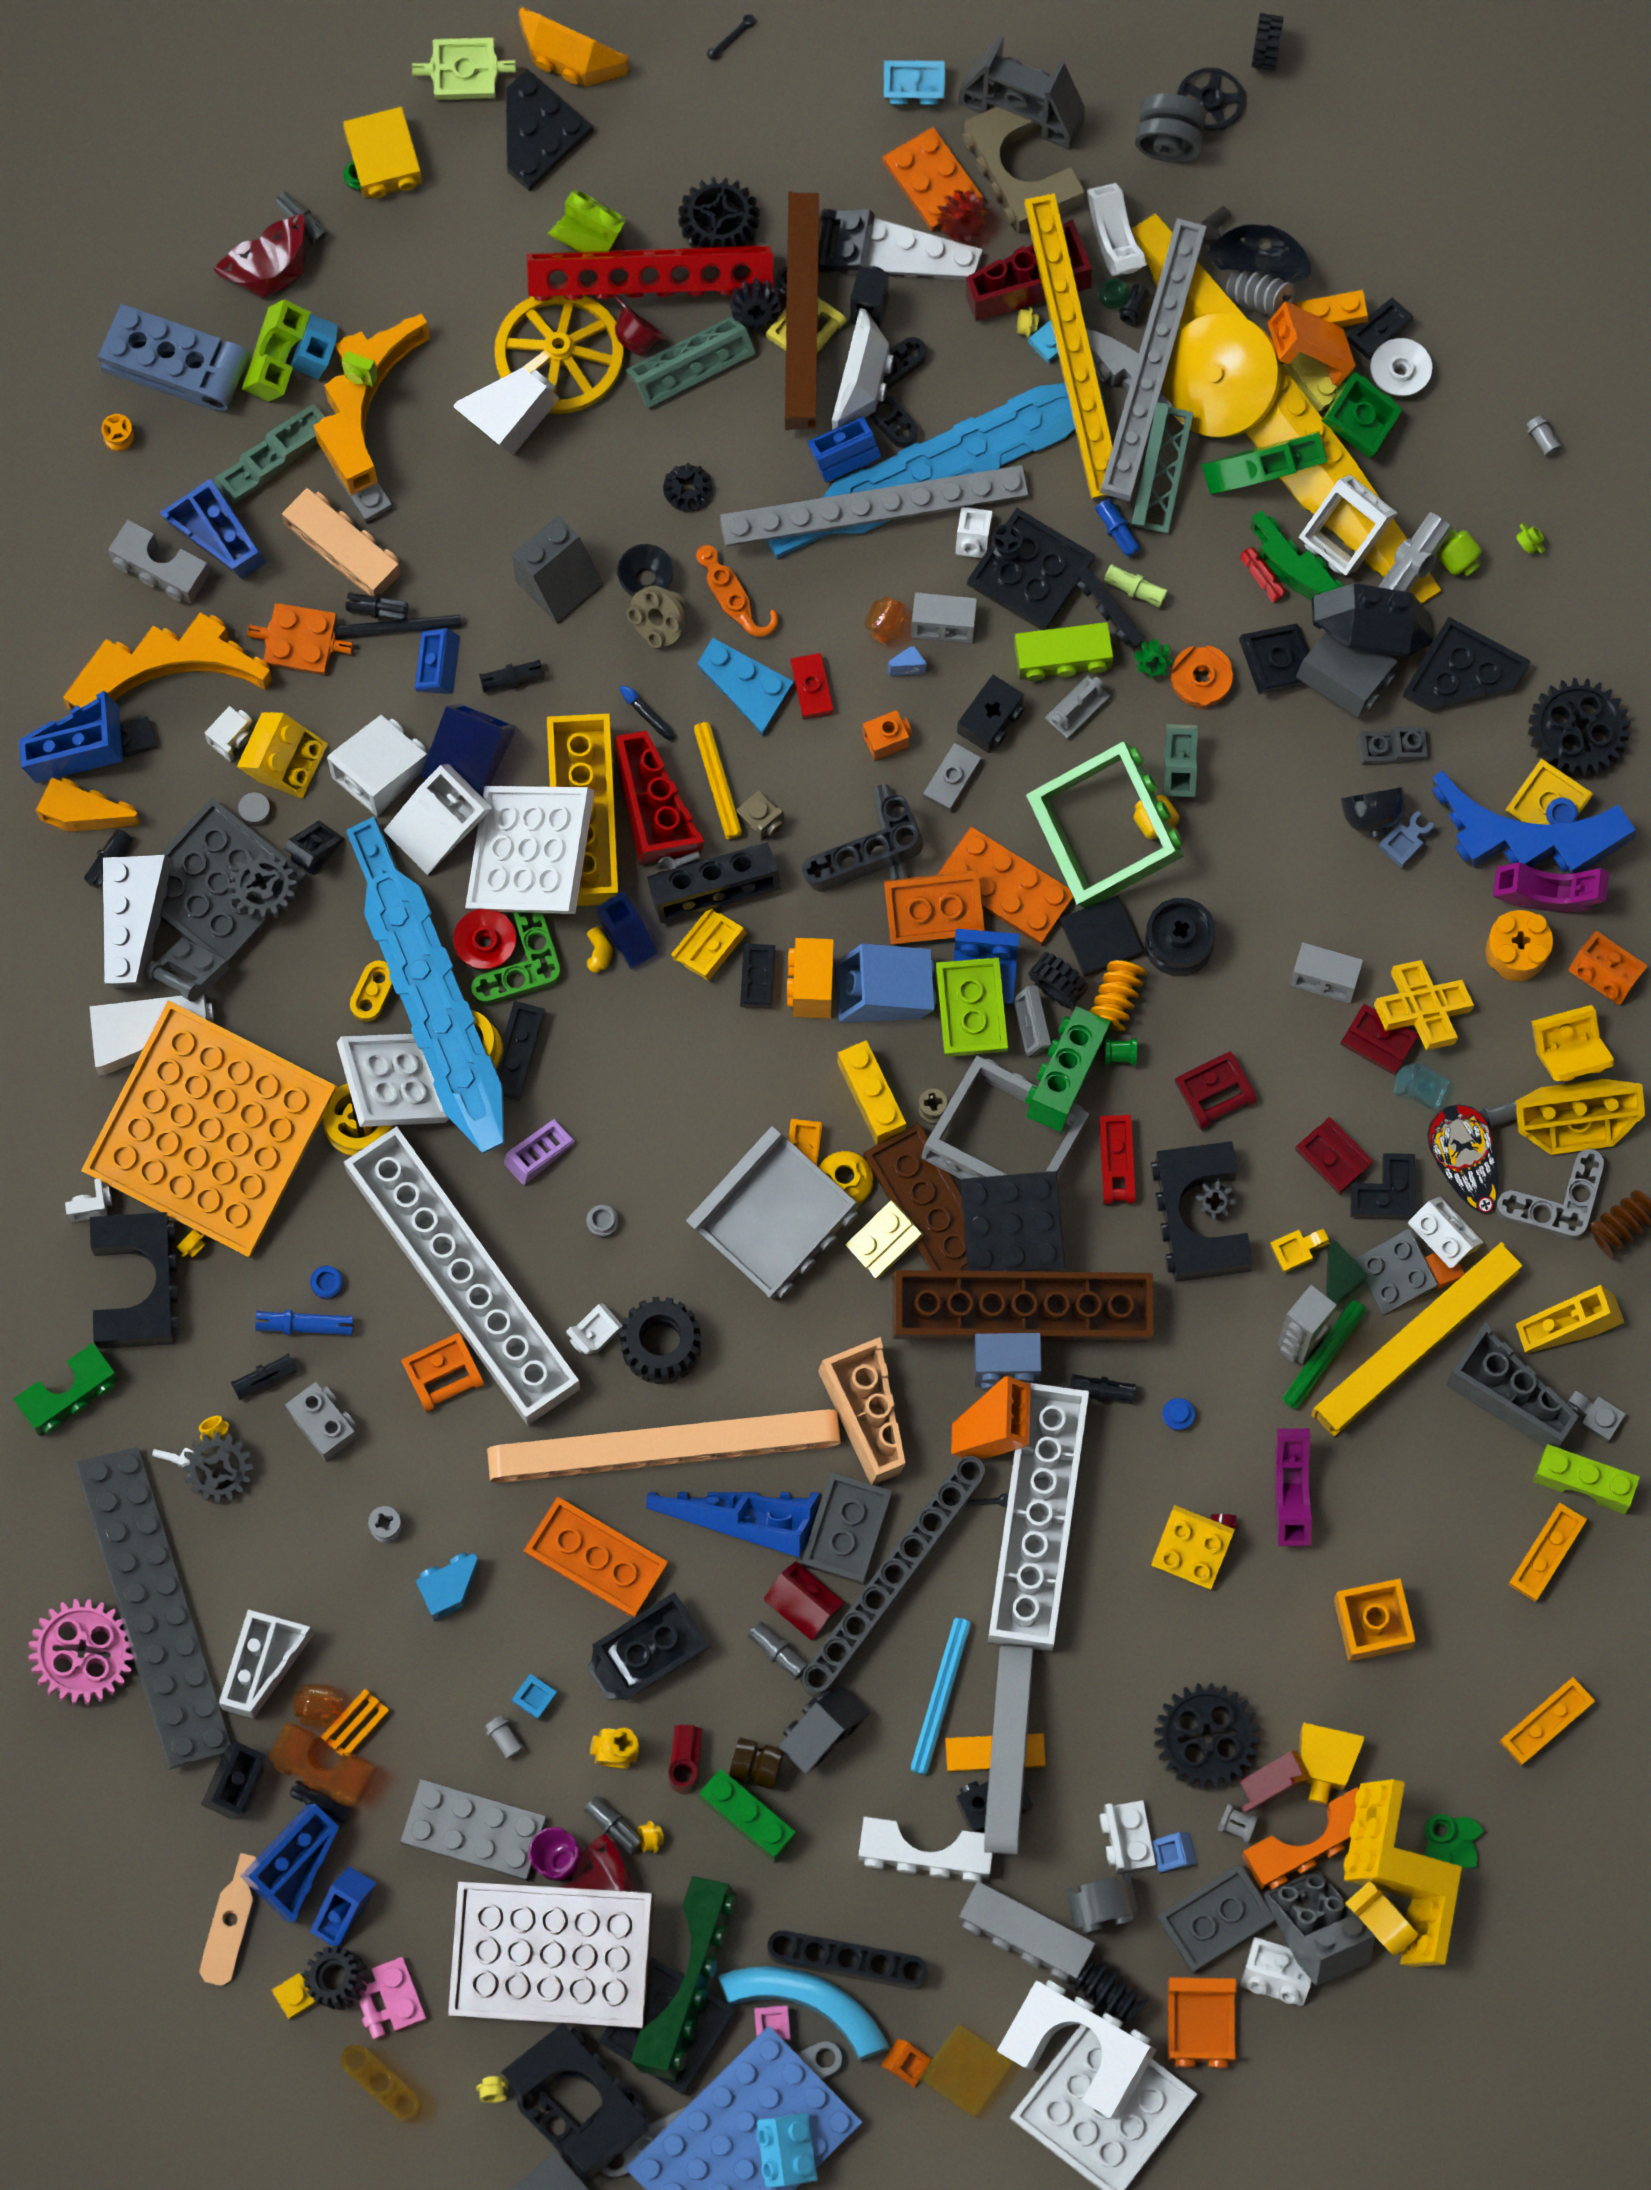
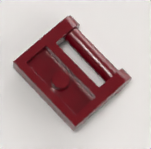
(1210, 1081)

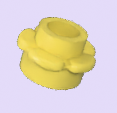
(1027, 322)
(492, 2090)

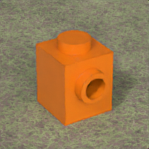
(886, 735)

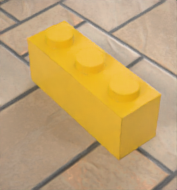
(871, 1092)

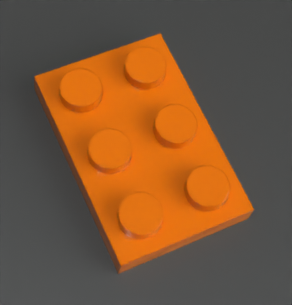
(927, 173)
(933, 906)

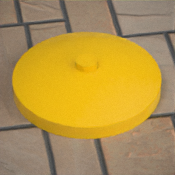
(1223, 374)

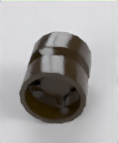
(756, 1763)

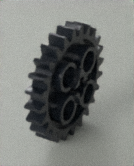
(1605, 720)
(1200, 1707)

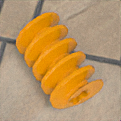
(1116, 991)

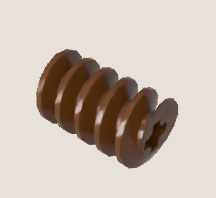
(1622, 1222)

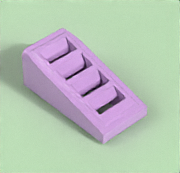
(517, 1166)

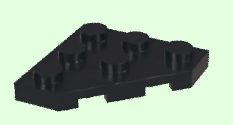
(539, 129)
(1464, 669)

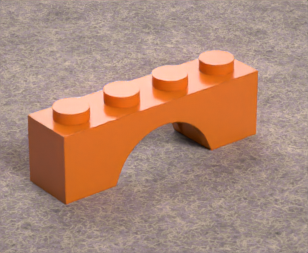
(1274, 1860)

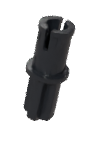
(377, 606)
(113, 848)

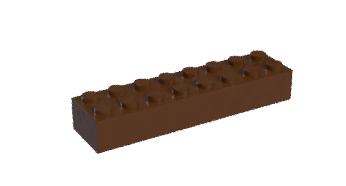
(1047, 1303)

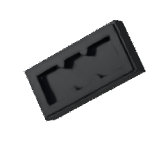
(137, 737)
(757, 976)

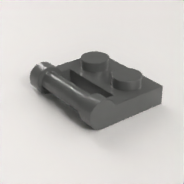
(193, 963)

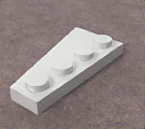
(919, 254)

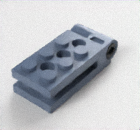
(205, 386)

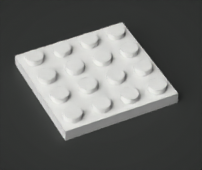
(530, 849)
(1090, 2142)

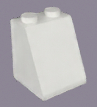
(510, 407)
(377, 763)

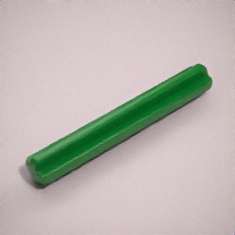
(1323, 1354)

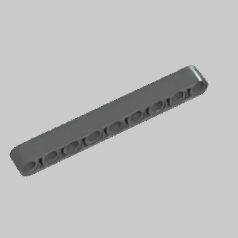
(898, 1561)

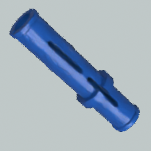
(303, 1323)

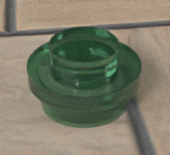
(1113, 293)

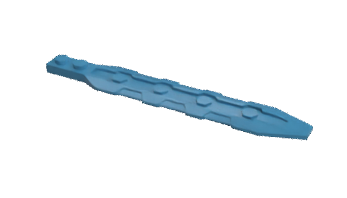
(972, 446)
(425, 981)

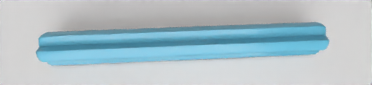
(940, 1696)

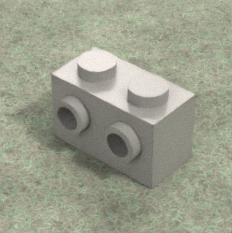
(321, 1421)

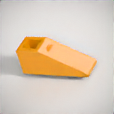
(79, 810)

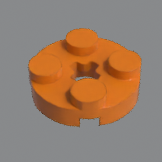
(1201, 693)

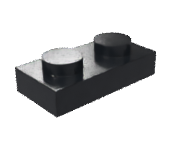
(1382, 326)

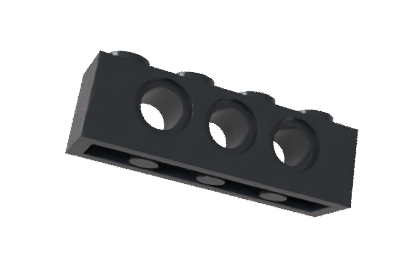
(714, 882)

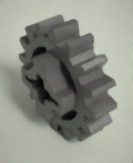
(252, 892)
(211, 1479)

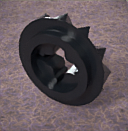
(691, 499)

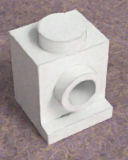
(229, 732)

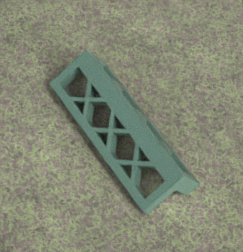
(691, 362)
(1150, 465)

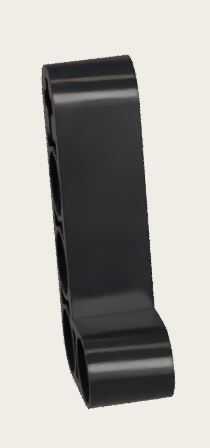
(861, 849)

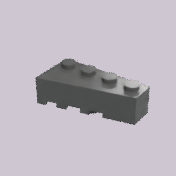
(1511, 1391)

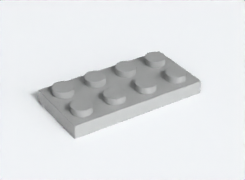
(472, 1829)

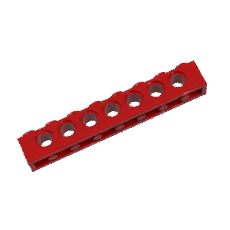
(634, 262)

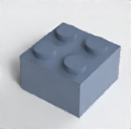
(1006, 1355)

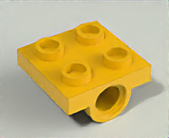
(1192, 1547)

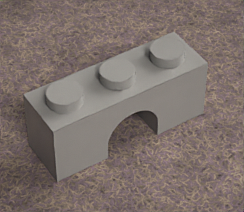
(179, 577)

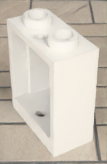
(1365, 502)

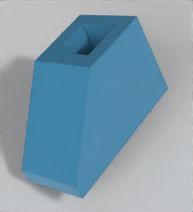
(315, 347)
(448, 1587)

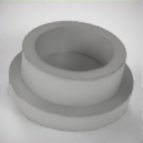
(602, 1220)

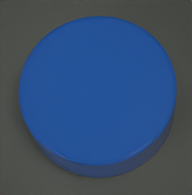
(1561, 811)
(326, 1282)

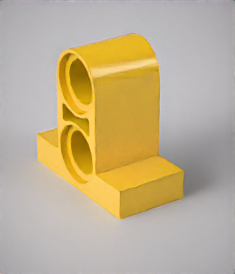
(1382, 1918)

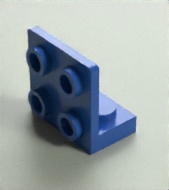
(988, 944)

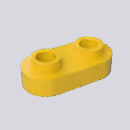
(371, 992)

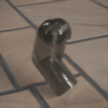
(1213, 225)

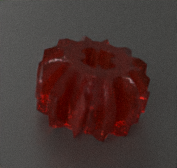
(955, 209)

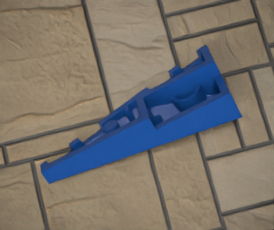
(766, 1521)

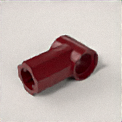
(685, 1755)

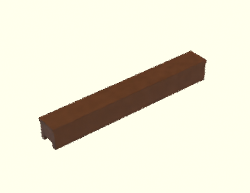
(802, 311)

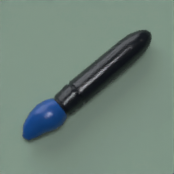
(646, 712)

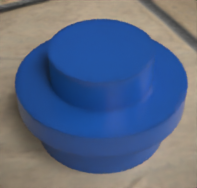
(1178, 1414)

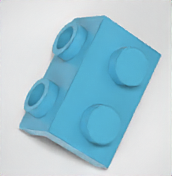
(914, 80)
(786, 2150)

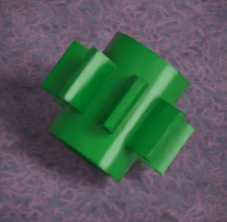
(1160, 662)

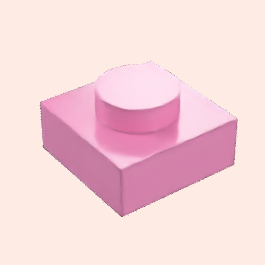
(774, 2017)

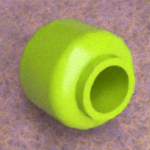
(1459, 553)

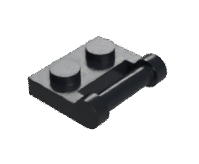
(852, 239)

